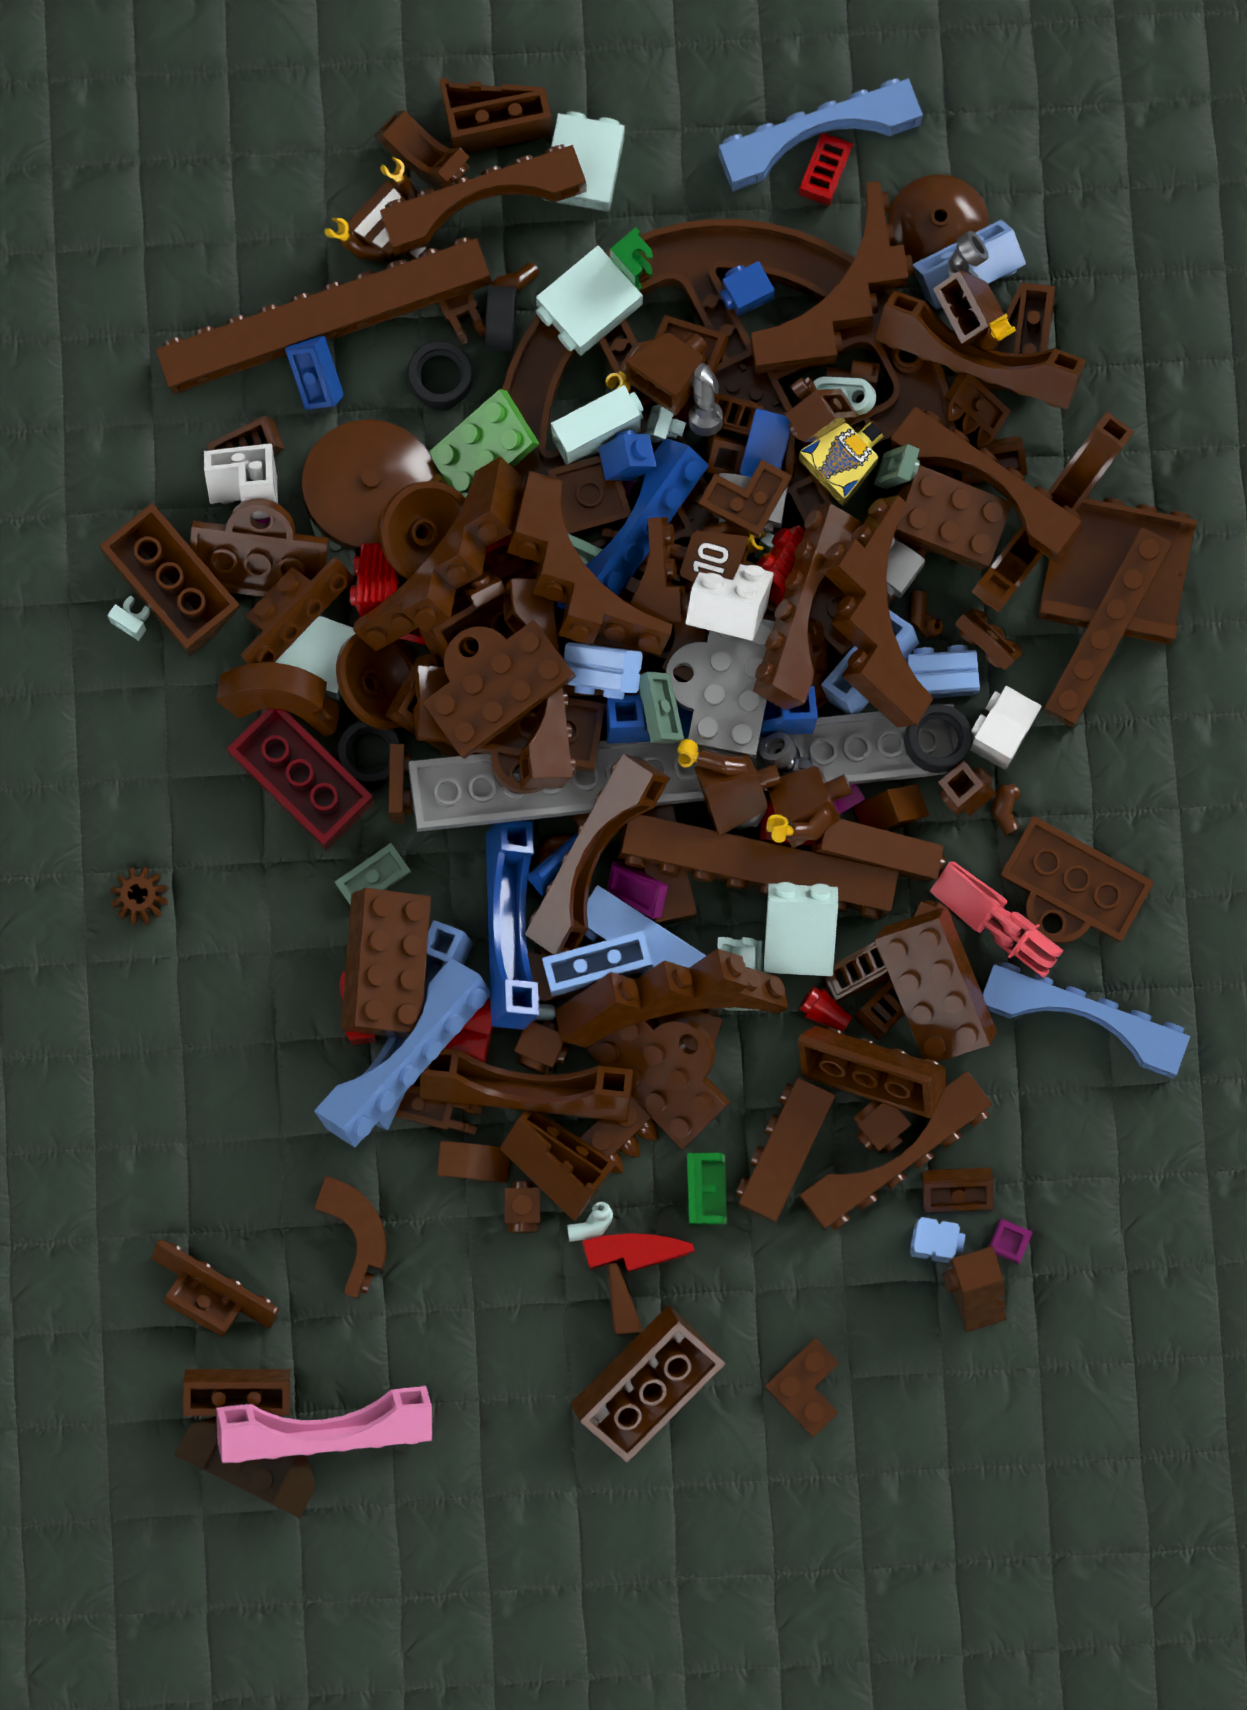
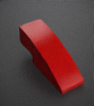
(635, 1249)

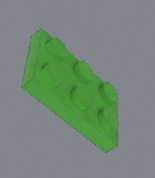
(482, 437)

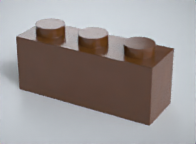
(215, 1388)

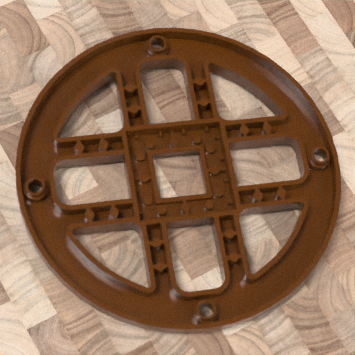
(690, 259)

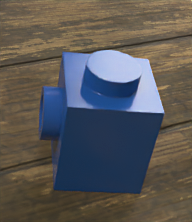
(746, 288)
(627, 456)

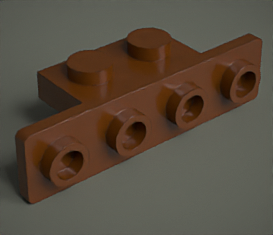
(292, 608)
(208, 1295)

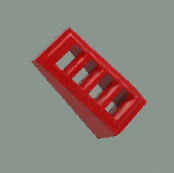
(814, 191)

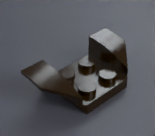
(280, 1481)

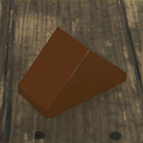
(892, 808)

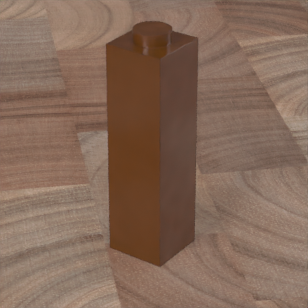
(881, 848)

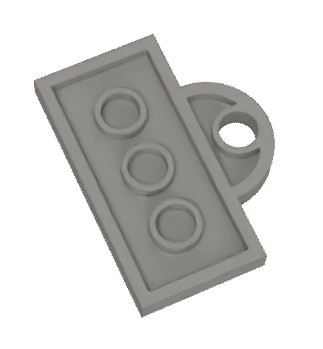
(721, 691)

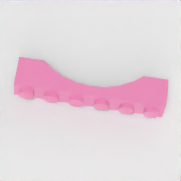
(394, 1419)

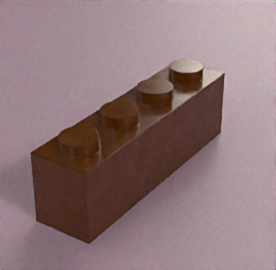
(786, 1149)

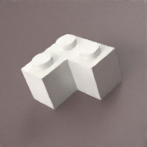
(241, 475)
(730, 605)
(1004, 728)

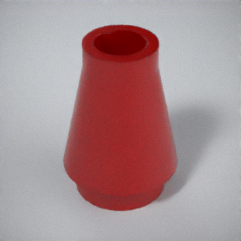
(824, 1009)

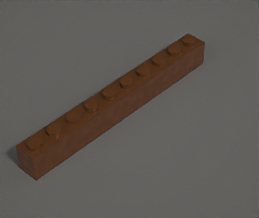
(330, 313)

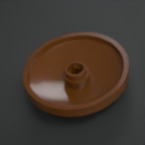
(356, 475)

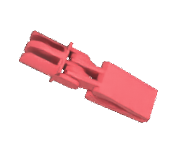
(979, 908)

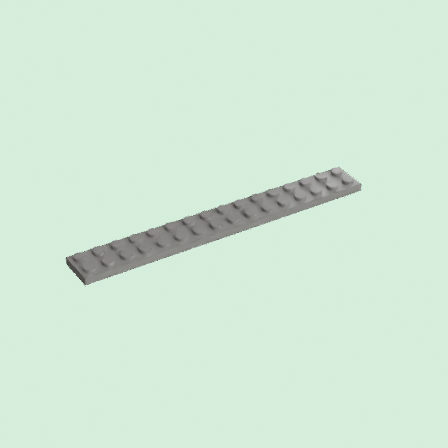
(466, 793)

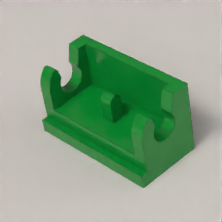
(629, 258)
(706, 1189)

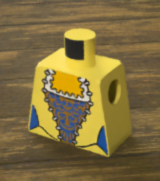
(842, 459)

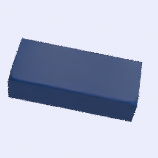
(315, 373)
(766, 441)
(549, 868)

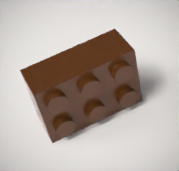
(951, 518)

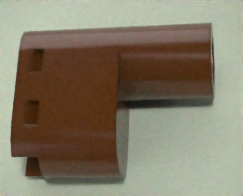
(860, 369)

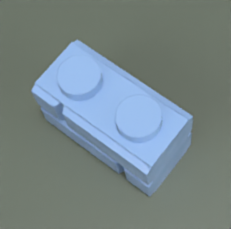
(603, 669)
(946, 673)
(936, 1240)

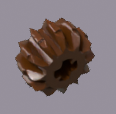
(147, 886)

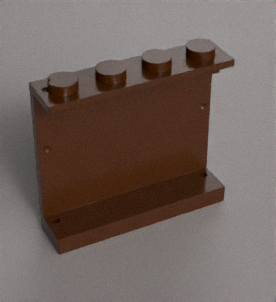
(1086, 571)

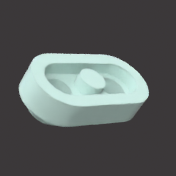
(852, 389)

